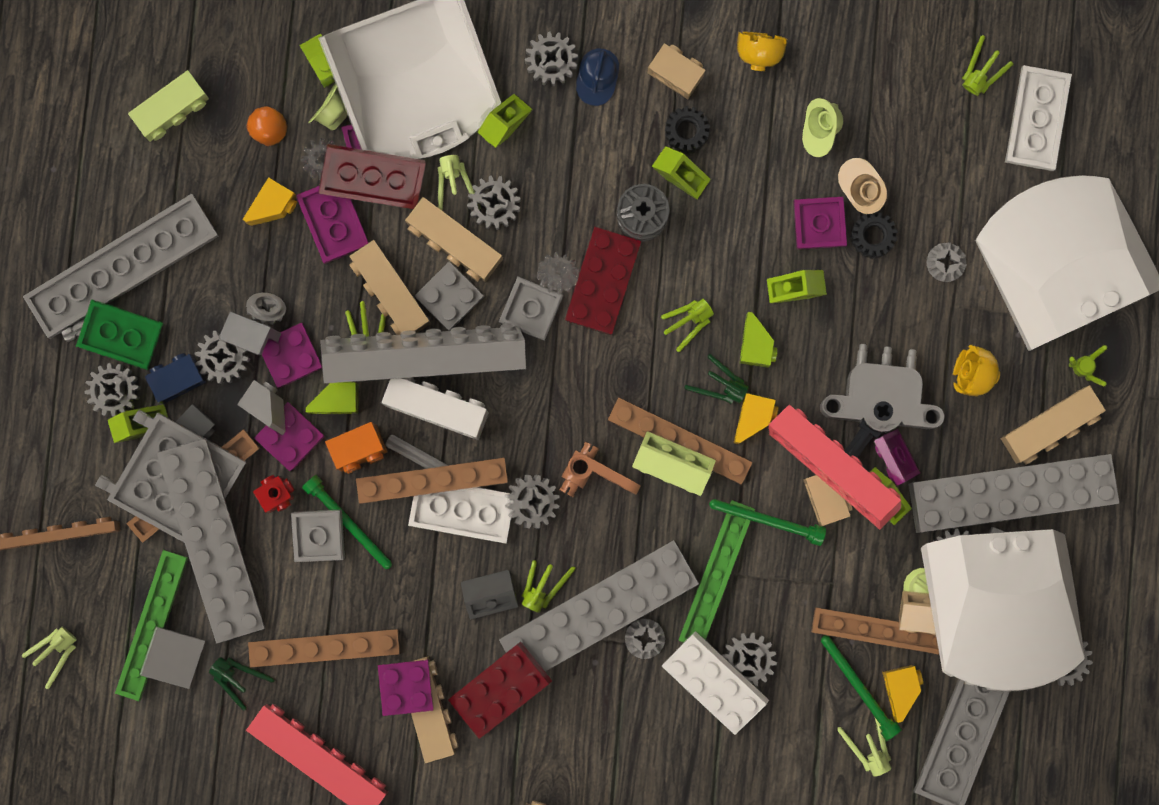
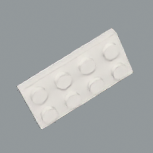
(1038, 118)
(464, 512)
(715, 683)

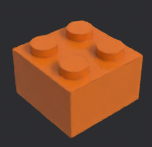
(357, 447)

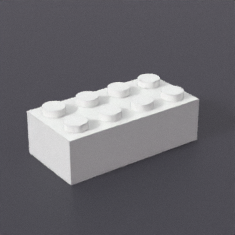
(436, 407)

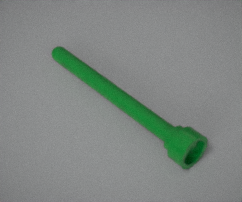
(315, 488)
(814, 534)
(888, 727)

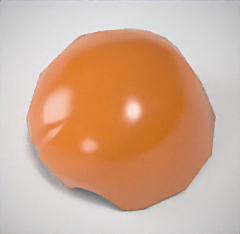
(266, 126)

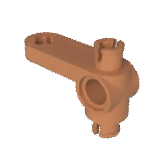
(576, 480)

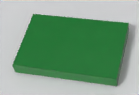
(119, 334)

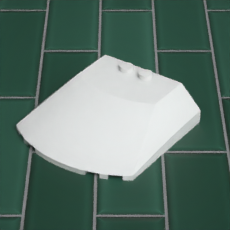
(412, 78)
(1065, 256)
(1004, 608)

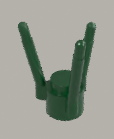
(733, 388)
(223, 672)

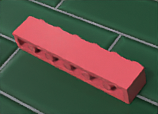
(835, 466)
(315, 759)

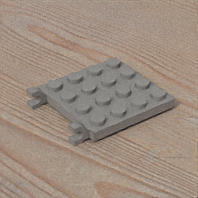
(142, 484)

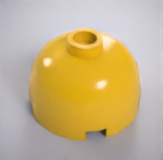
(760, 49)
(976, 371)

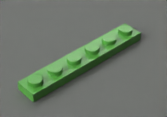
(716, 575)
(155, 613)

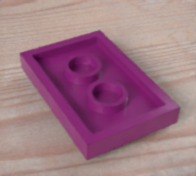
(332, 224)

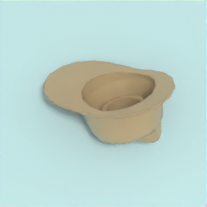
(862, 185)

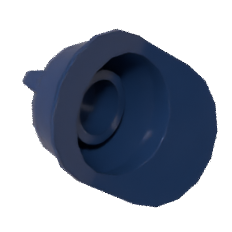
(597, 77)

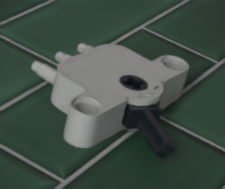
(877, 387)

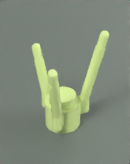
(450, 168)
(61, 640)
(877, 761)

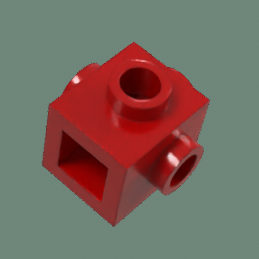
(266, 497)

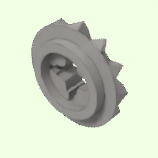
(937, 268)
(270, 302)
(635, 646)

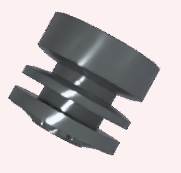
(642, 227)

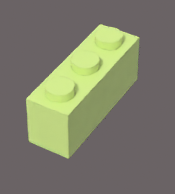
(169, 106)
(674, 463)

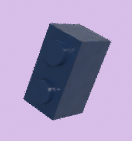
(175, 378)

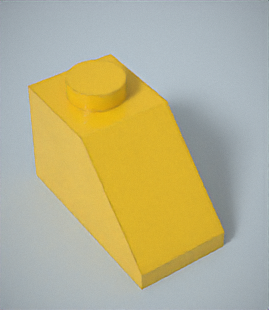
(270, 204)
(754, 416)
(902, 689)

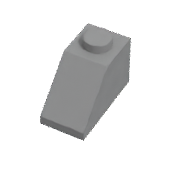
(264, 405)

